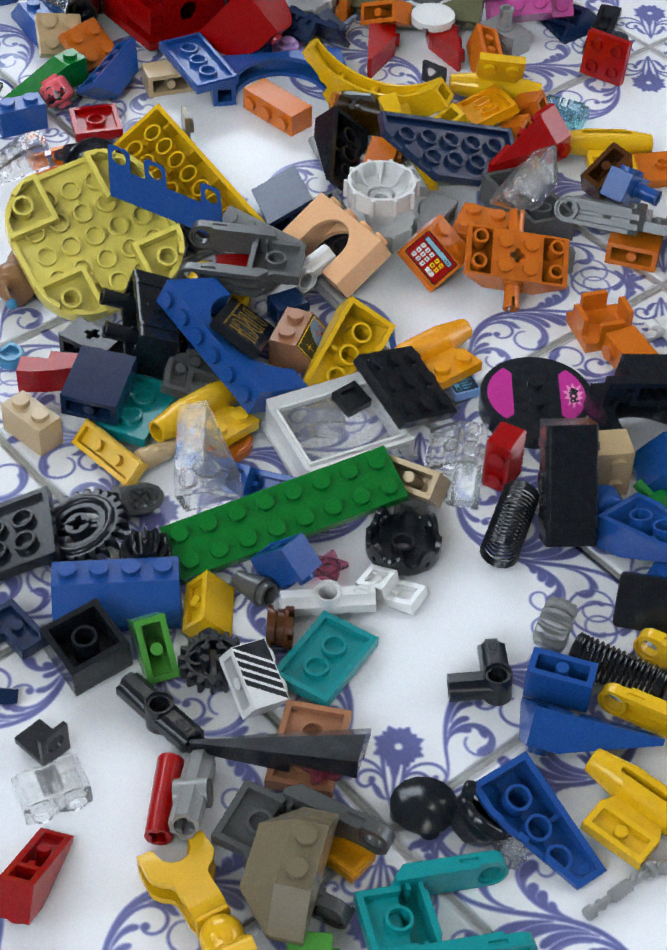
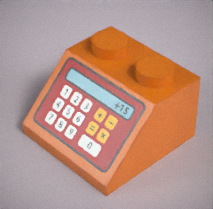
(434, 252)

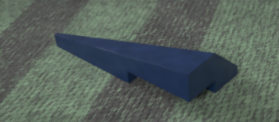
(571, 28)

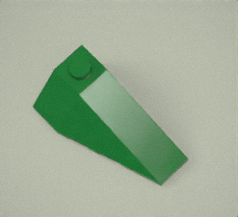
(68, 63)

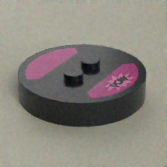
(531, 390)

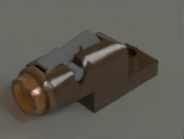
(360, 107)

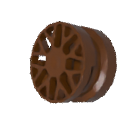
(280, 627)

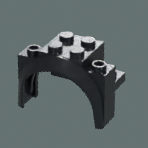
(633, 391)

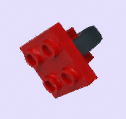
(606, 56)

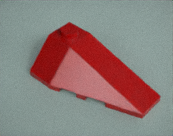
(545, 130)

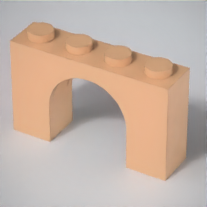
(362, 253)

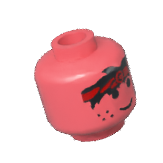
(56, 91)

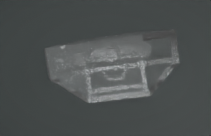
(529, 182)
(459, 454)

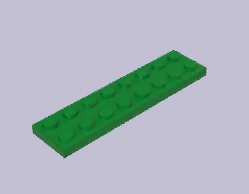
(302, 504)

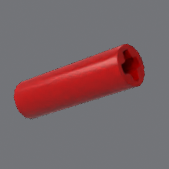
(167, 769)

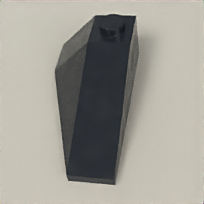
(339, 144)

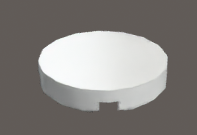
(433, 17)

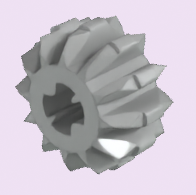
(555, 624)

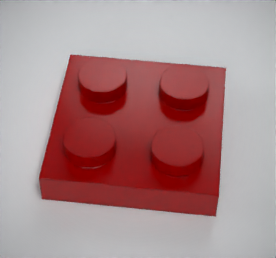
(96, 121)

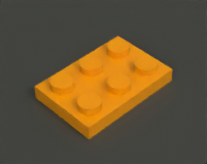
(489, 106)

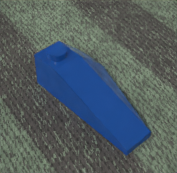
(531, 812)

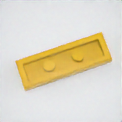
(109, 453)

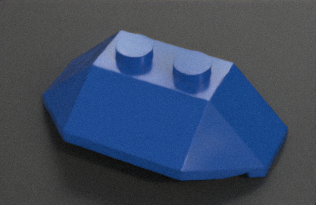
(24, 15)
(112, 73)

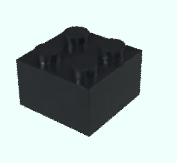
(86, 646)

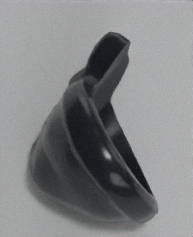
(472, 821)

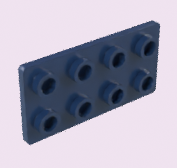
(305, 26)

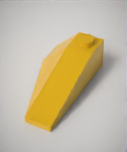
(351, 332)

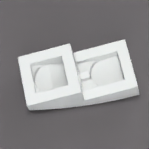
(392, 591)

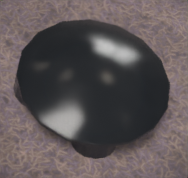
(423, 806)

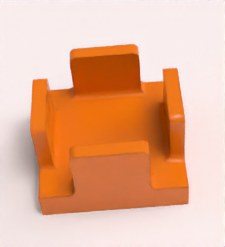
(594, 318)

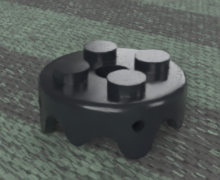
(404, 527)

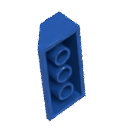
(122, 587)

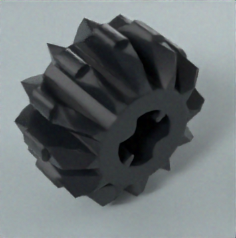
(145, 544)

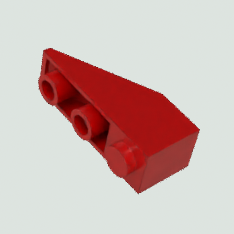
(447, 46)

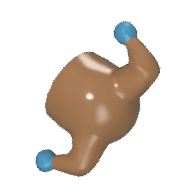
(13, 283)

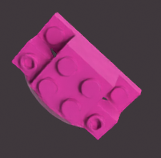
(532, 9)

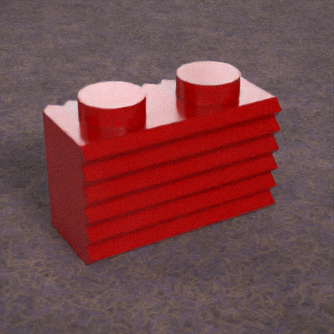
(503, 456)

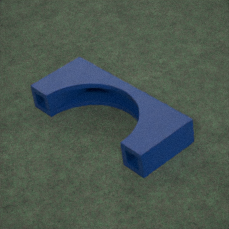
(269, 64)
(191, 308)

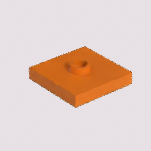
(654, 167)

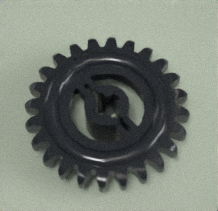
(87, 534)

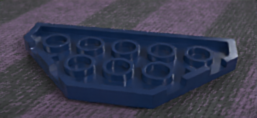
(445, 148)

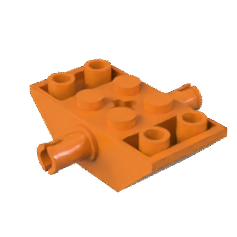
(515, 260)

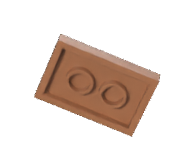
(306, 718)

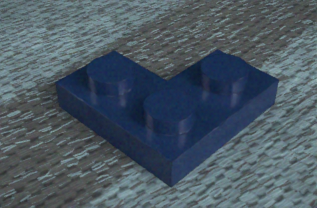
(19, 630)

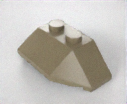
(287, 871)

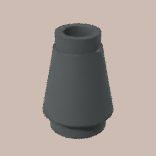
(256, 588)

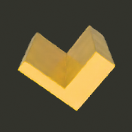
(208, 604)

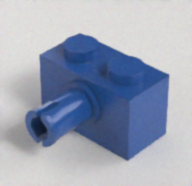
(628, 185)

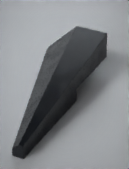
(325, 751)

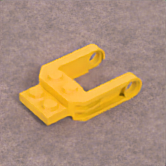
(638, 706)

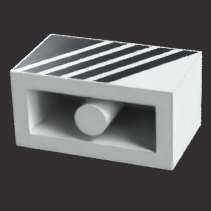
(254, 678)

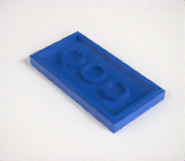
(198, 63)

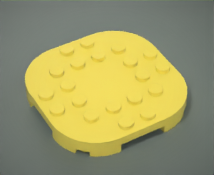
(82, 239)

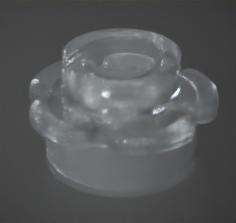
(513, 852)

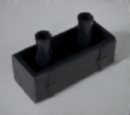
(145, 325)
(568, 482)

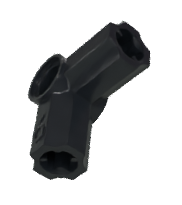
(491, 683)

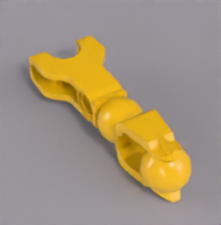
(192, 890)

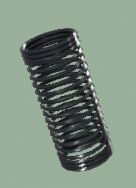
(514, 544)
(627, 667)

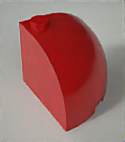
(247, 26)

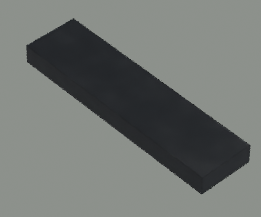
(606, 19)

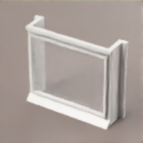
(315, 432)

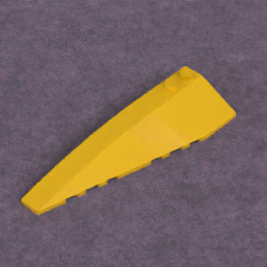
(186, 166)

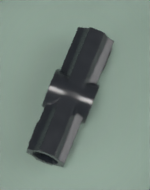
(159, 711)

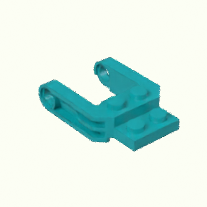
(404, 914)

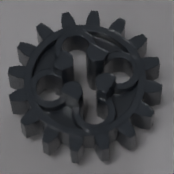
(195, 661)

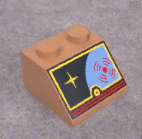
(295, 339)

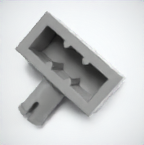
(512, 36)

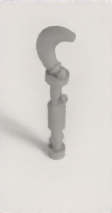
(622, 889)

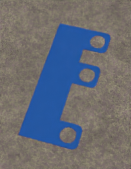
(155, 195)

